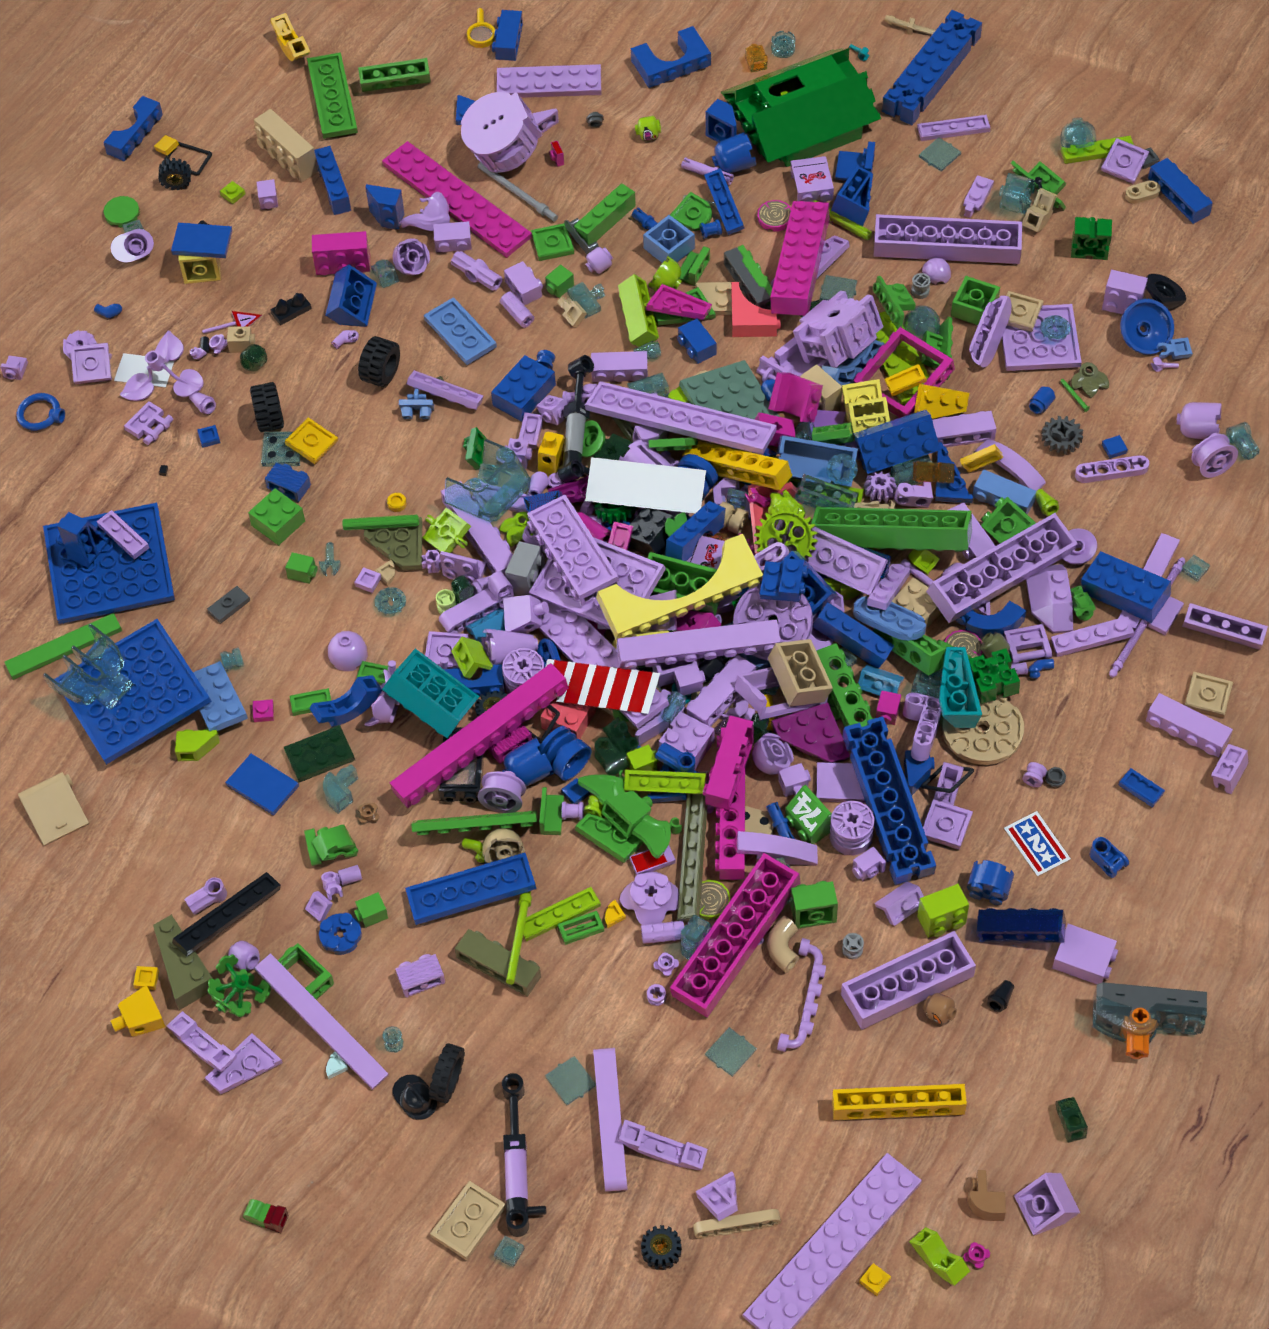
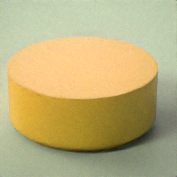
(396, 502)

